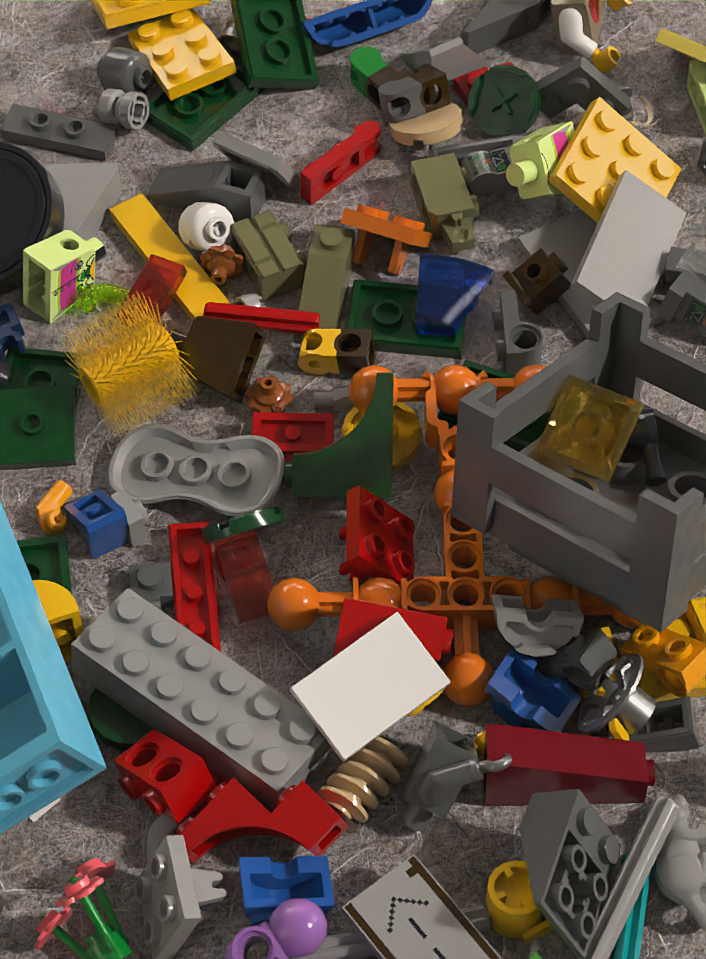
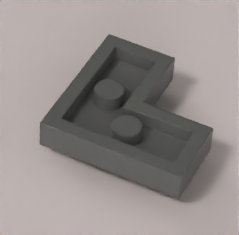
(579, 84)

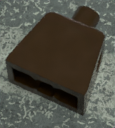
(221, 353)

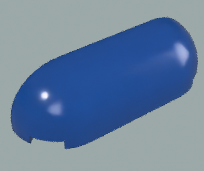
(363, 20)

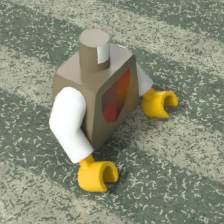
(579, 26)

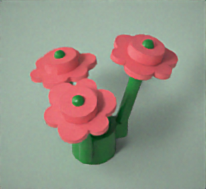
(109, 940)

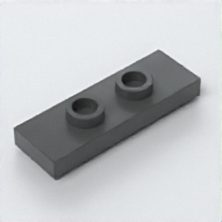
(59, 131)

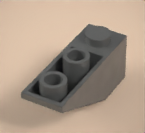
(503, 21)
(227, 183)

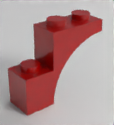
(236, 813)

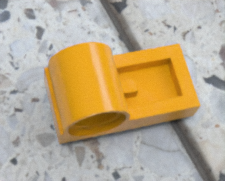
(672, 656)

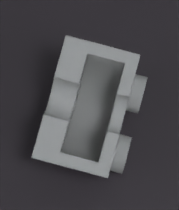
(537, 630)

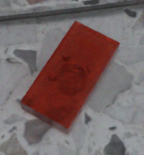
(160, 282)

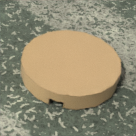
(430, 127)

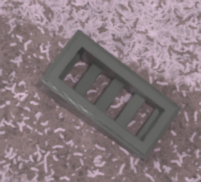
(671, 738)

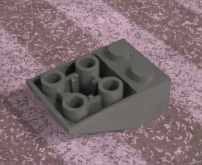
(568, 863)

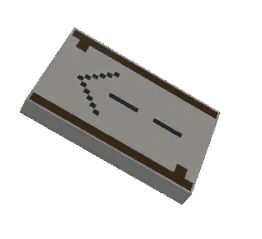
(414, 918)

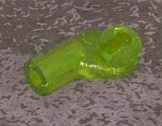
(102, 292)

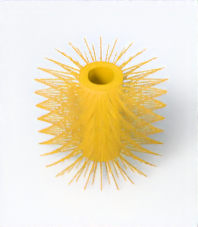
(129, 364)

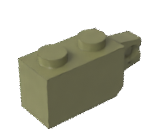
(444, 200)

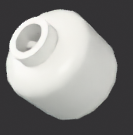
(205, 226)

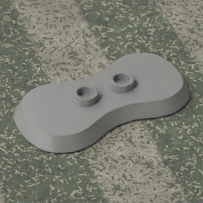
(223, 474)

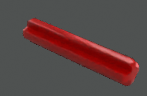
(266, 318)

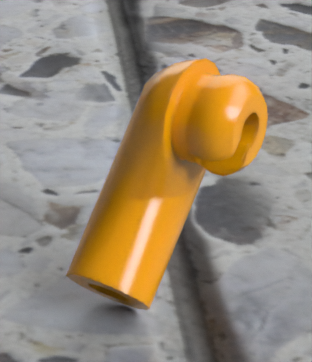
(49, 508)

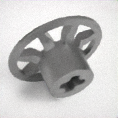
(621, 701)

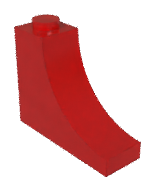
(361, 617)

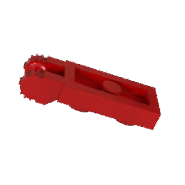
(340, 162)

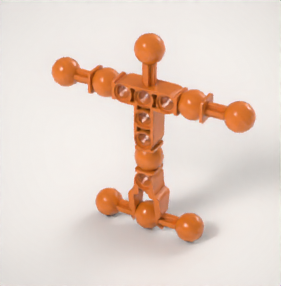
(297, 604)

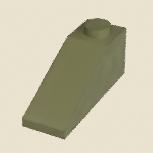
(327, 275)

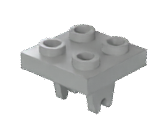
(172, 897)

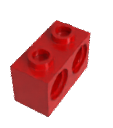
(164, 776)

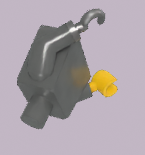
(440, 772)

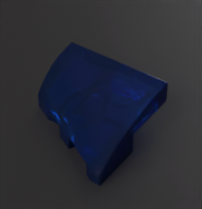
(448, 292)

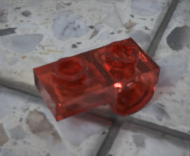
(245, 574)

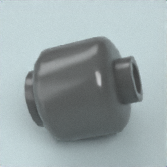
(125, 70)

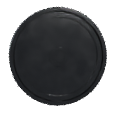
(28, 211)

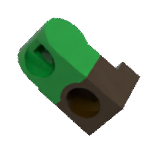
(371, 72)

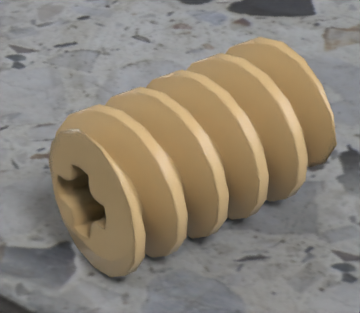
(362, 777)

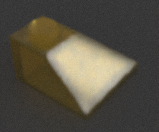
(589, 428)

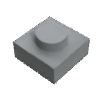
(136, 517)

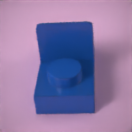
(100, 522)

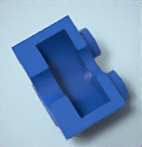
(528, 697)
(270, 883)

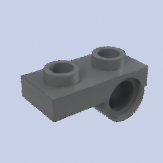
(519, 342)
(581, 660)

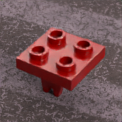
(376, 539)

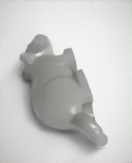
(682, 864)

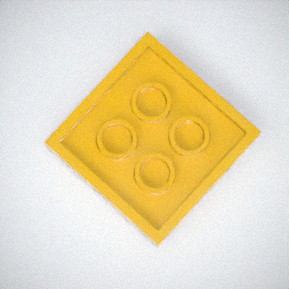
(600, 152)

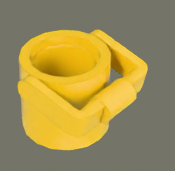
(512, 903)

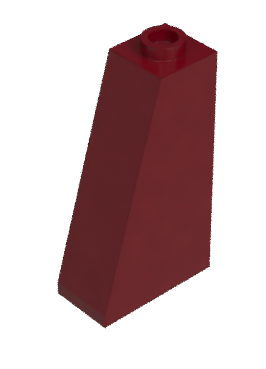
(559, 761)

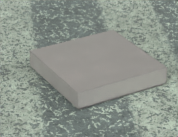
(274, 167)

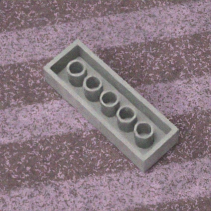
(199, 698)

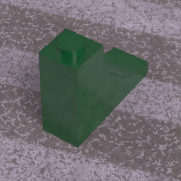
(354, 460)

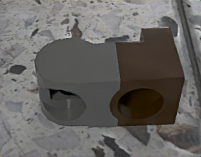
(414, 94)

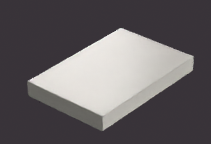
(370, 686)

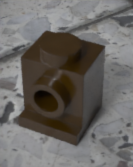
(539, 280)

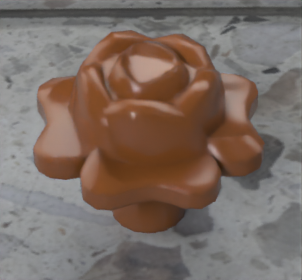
(222, 263)
(269, 395)

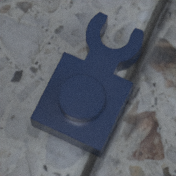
(10, 330)

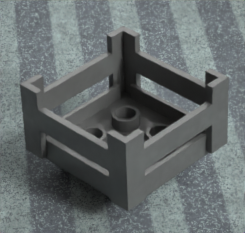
(612, 539)

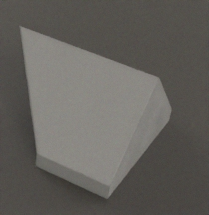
(448, 56)

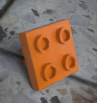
(375, 221)

